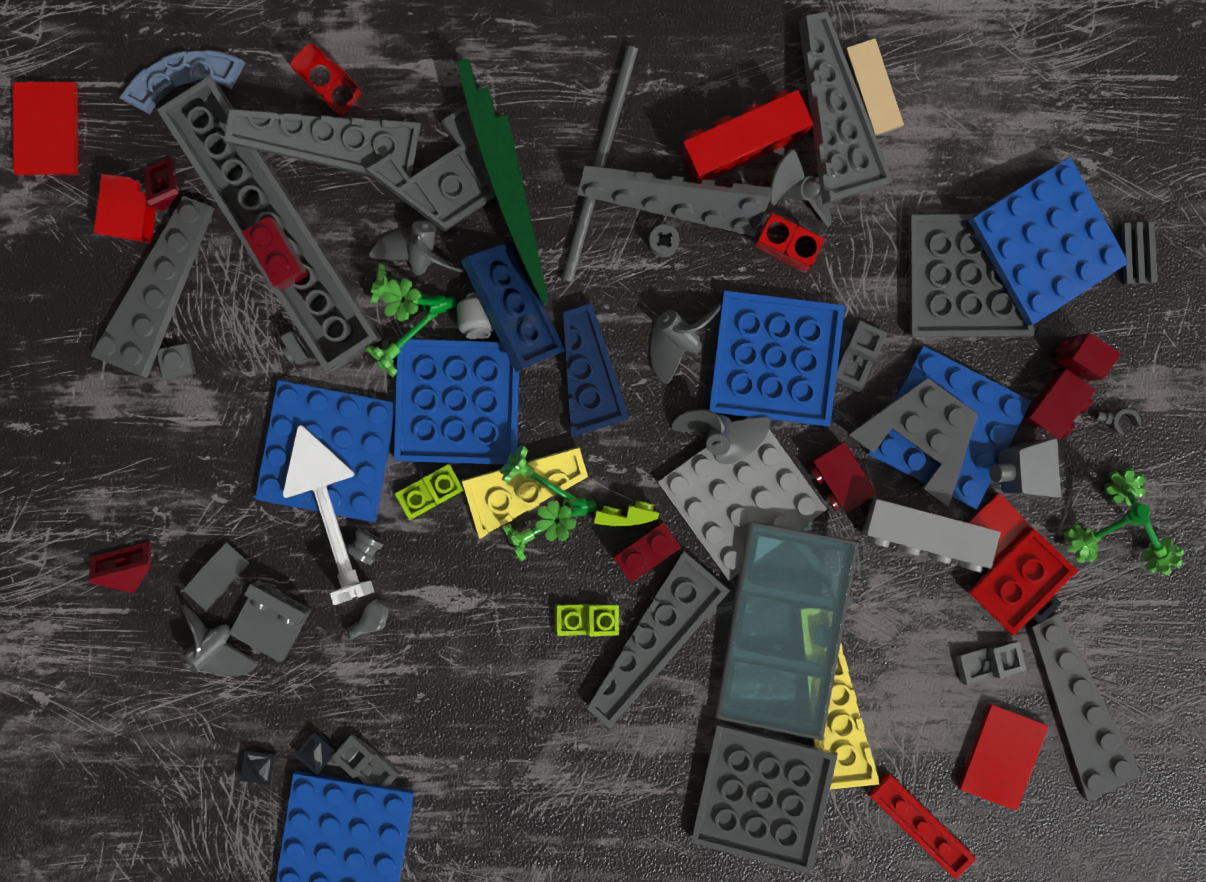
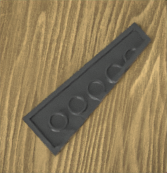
(325, 140)
(147, 308)
(669, 621)
(1089, 729)

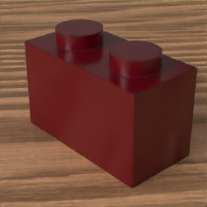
(275, 253)
(1086, 356)
(1059, 404)
(842, 478)
(646, 551)

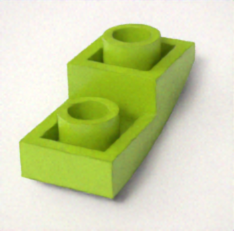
(428, 492)
(637, 514)
(586, 619)

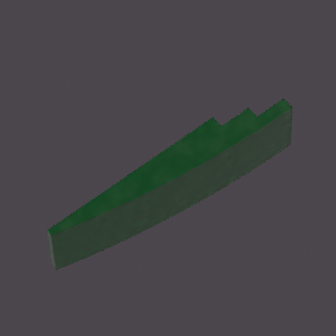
(502, 164)

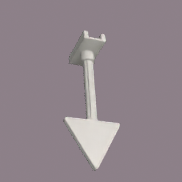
(313, 469)

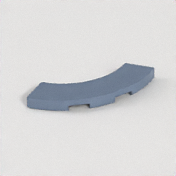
(180, 70)

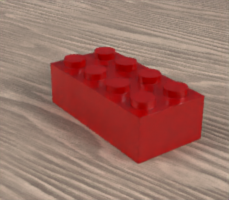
(745, 137)

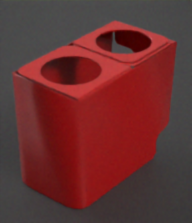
(312, 56)
(123, 210)
(778, 250)

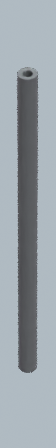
(600, 161)

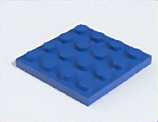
(1048, 241)
(776, 358)
(455, 402)
(996, 424)
(350, 426)
(344, 831)

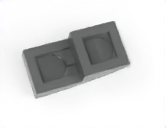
(859, 356)
(216, 577)
(990, 662)
(365, 763)

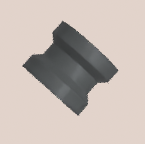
(660, 244)
(364, 546)

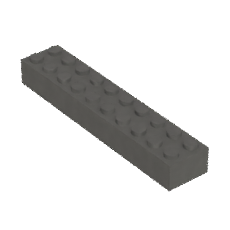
(248, 193)

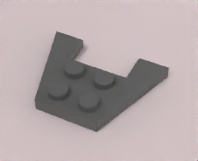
(450, 186)
(930, 422)

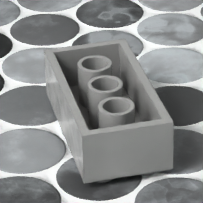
(932, 533)

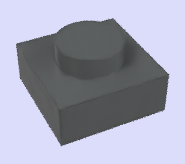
(295, 349)
(176, 361)

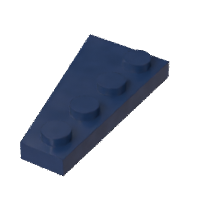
(592, 384)

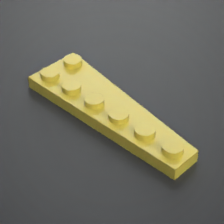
(846, 734)

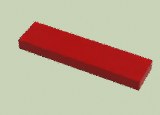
(921, 826)

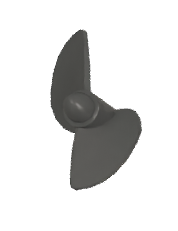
(799, 183)
(412, 244)
(672, 338)
(725, 439)
(210, 649)

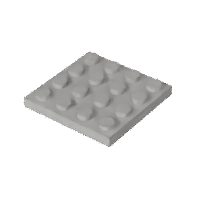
(723, 498)

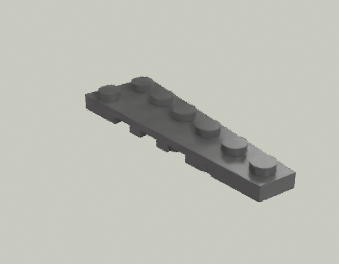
(721, 207)

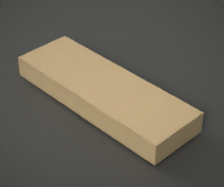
(874, 86)

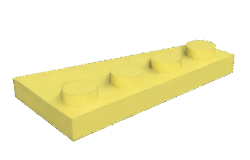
(499, 502)

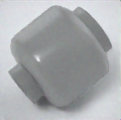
(473, 318)

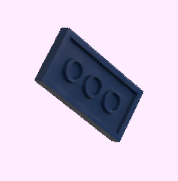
(513, 306)

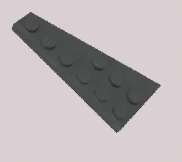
(843, 136)

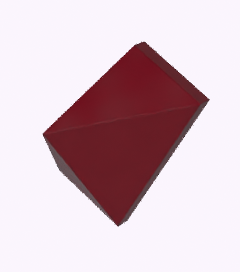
(161, 184)
(121, 568)

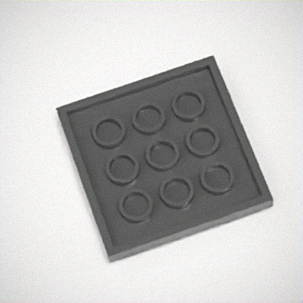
(955, 283)
(764, 798)

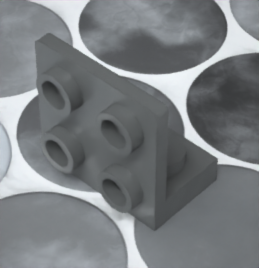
(269, 621)

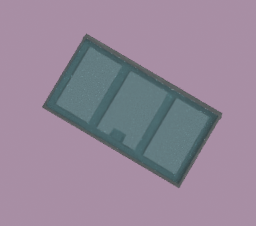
(786, 629)

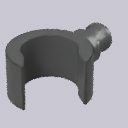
(1113, 419)

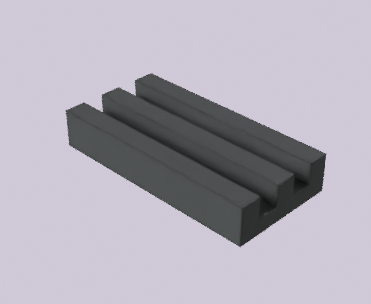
(1150, 252)

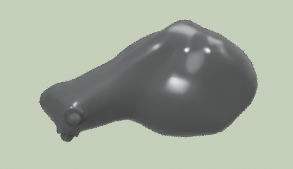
(372, 619)

